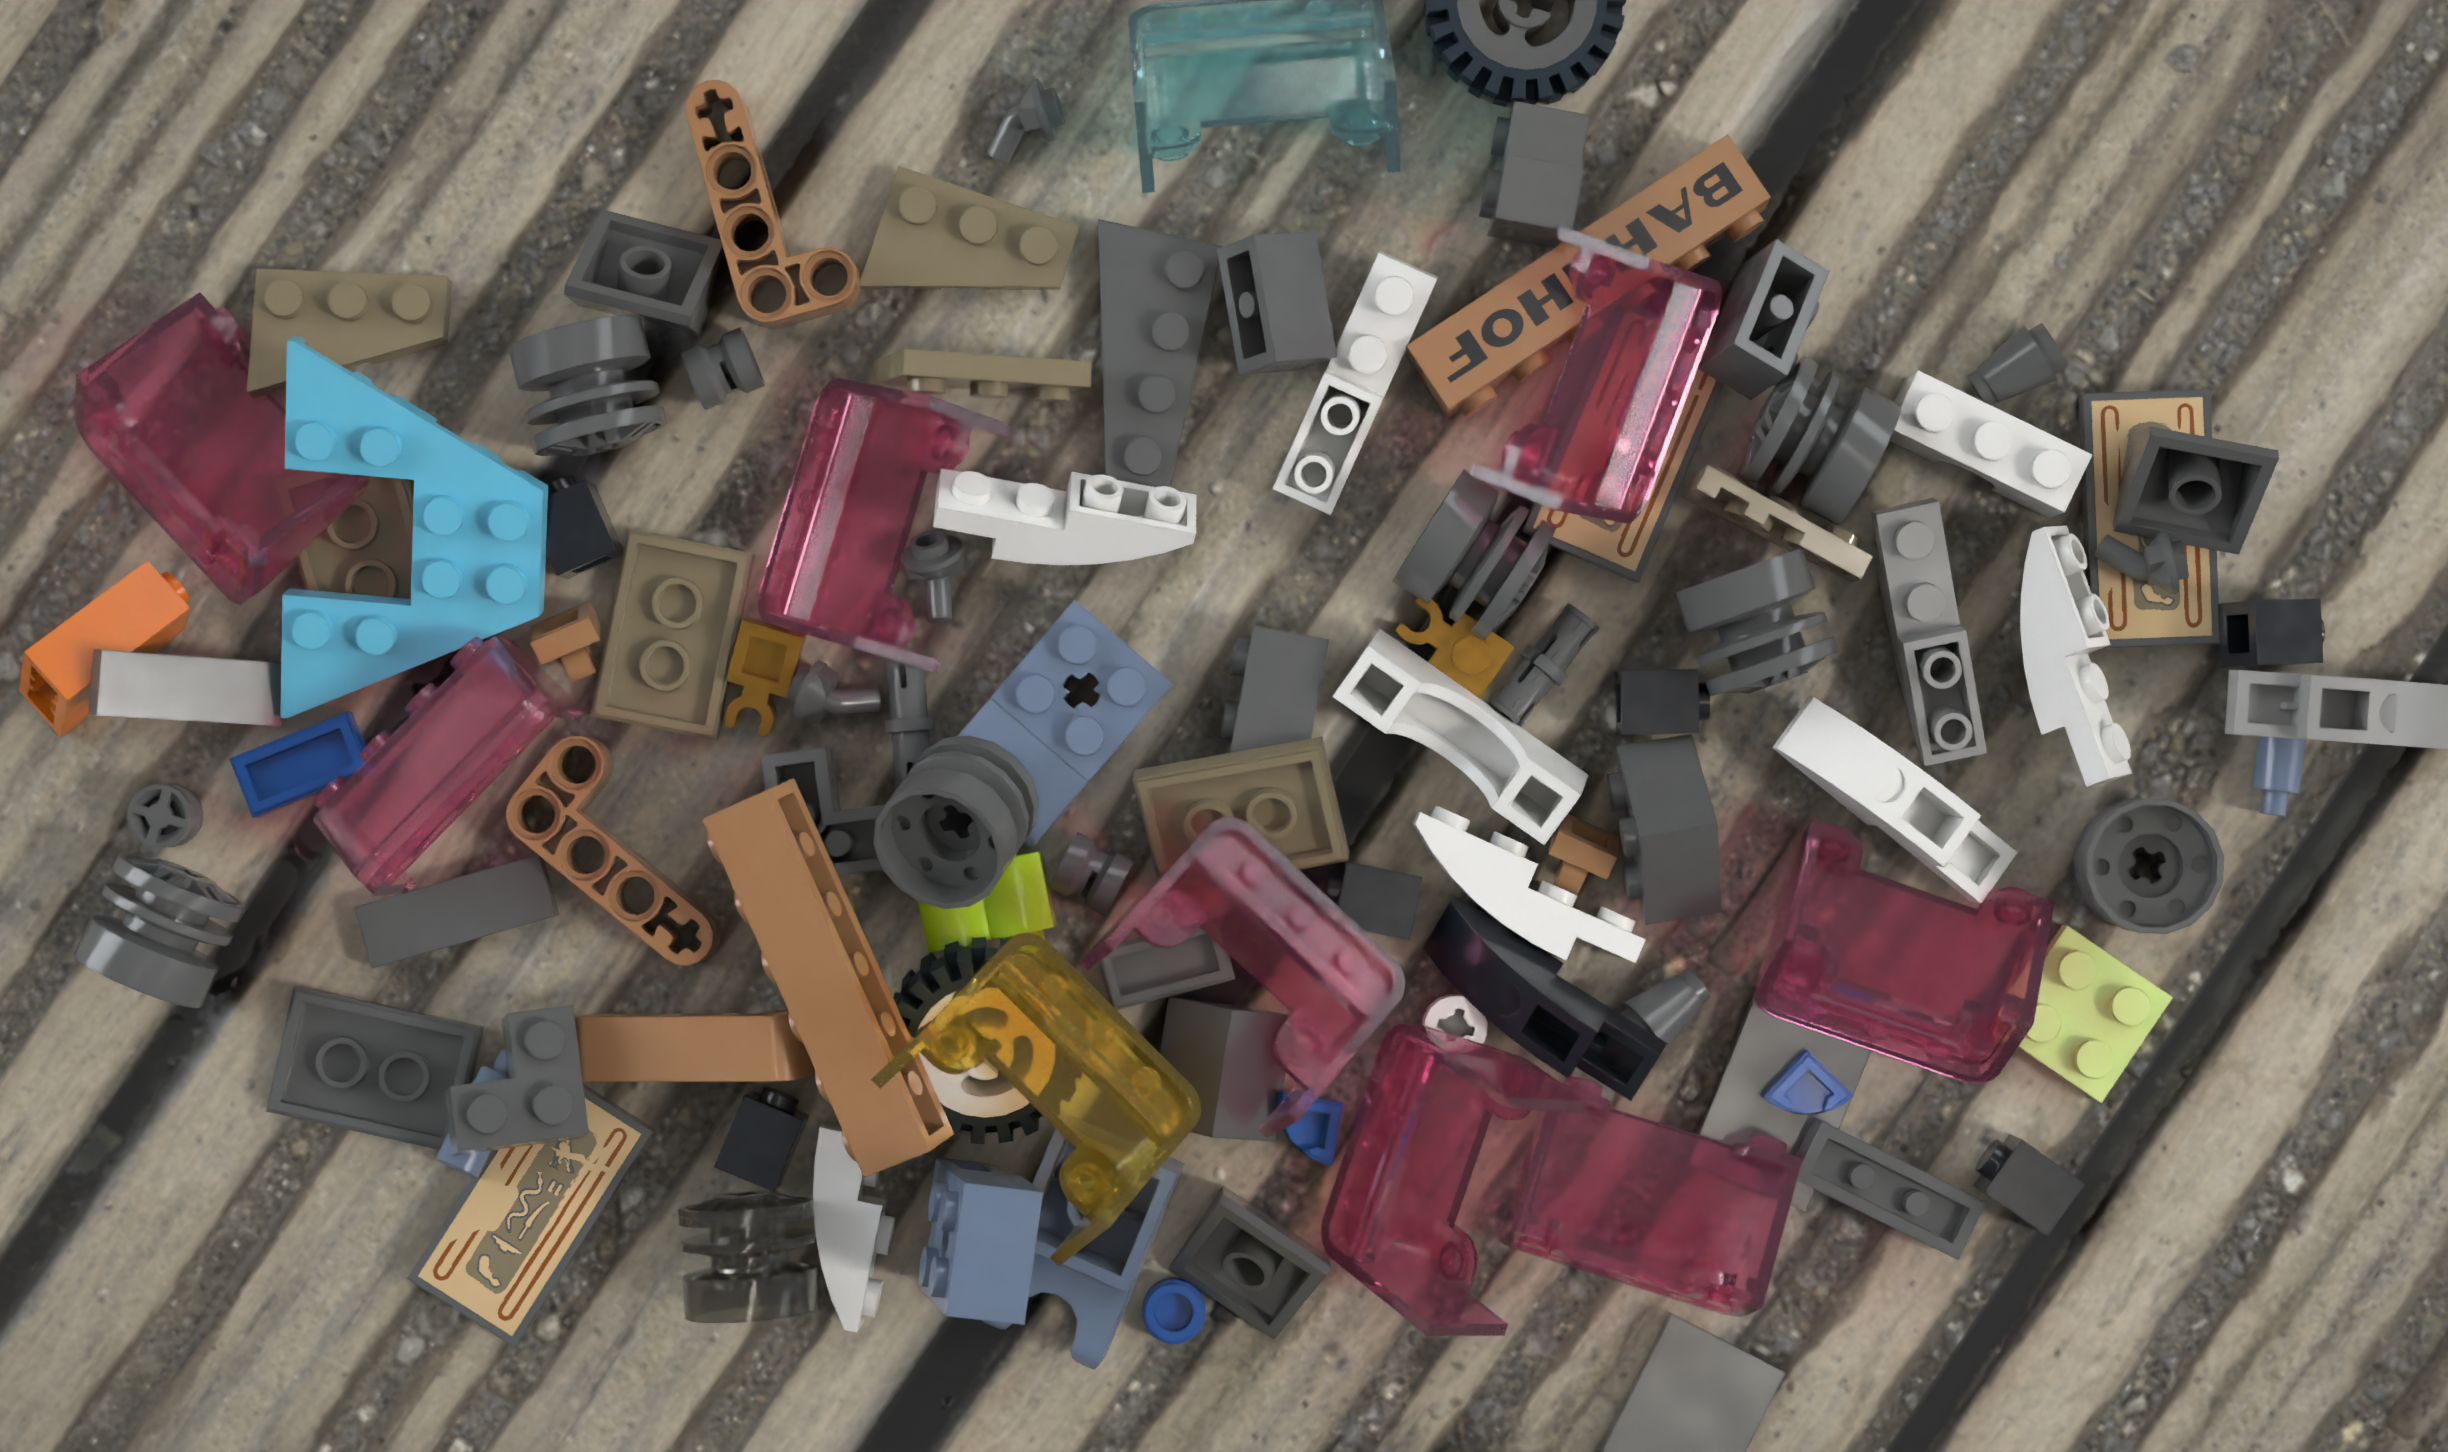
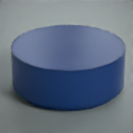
(1173, 1310)

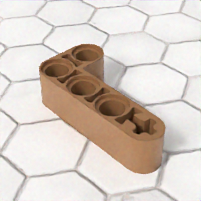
(757, 203)
(620, 860)
(690, 1047)

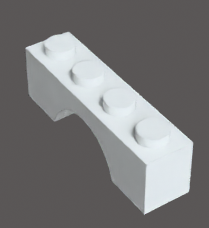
(1509, 765)

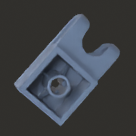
(1051, 739)
(980, 1241)
(1104, 1271)

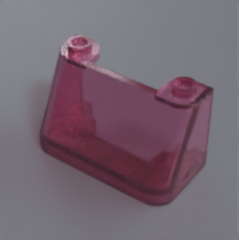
(204, 455)
(1902, 964)
(1653, 1204)

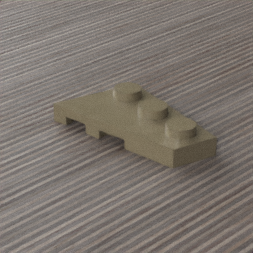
(960, 238)
(343, 317)
(982, 373)
(1777, 522)

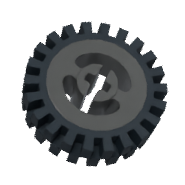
(1510, 67)

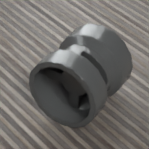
(709, 374)
(1077, 866)

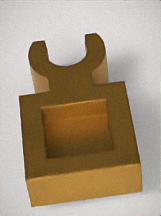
(1458, 650)
(765, 665)

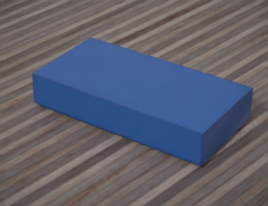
(299, 764)

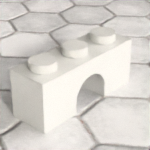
(1989, 442)

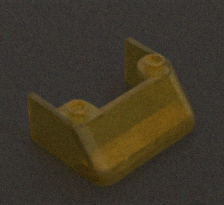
(1074, 1065)

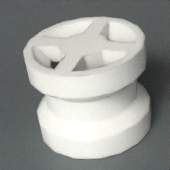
(1447, 1012)

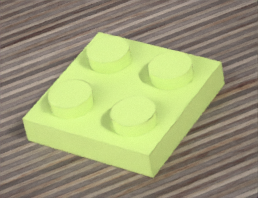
(2090, 1014)

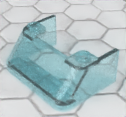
(1260, 65)

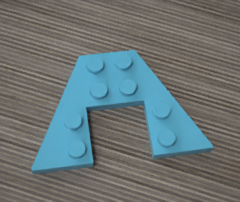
(472, 537)

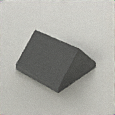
(646, 272)
(2192, 488)
(1228, 1063)
(1250, 1263)

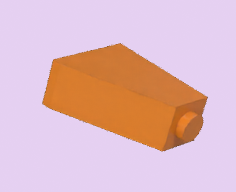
(132, 616)

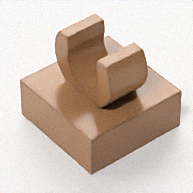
(568, 637)
(1582, 850)

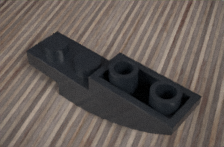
(1534, 1006)

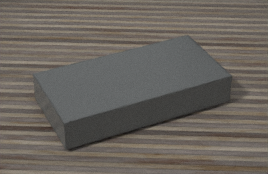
(1146, 973)

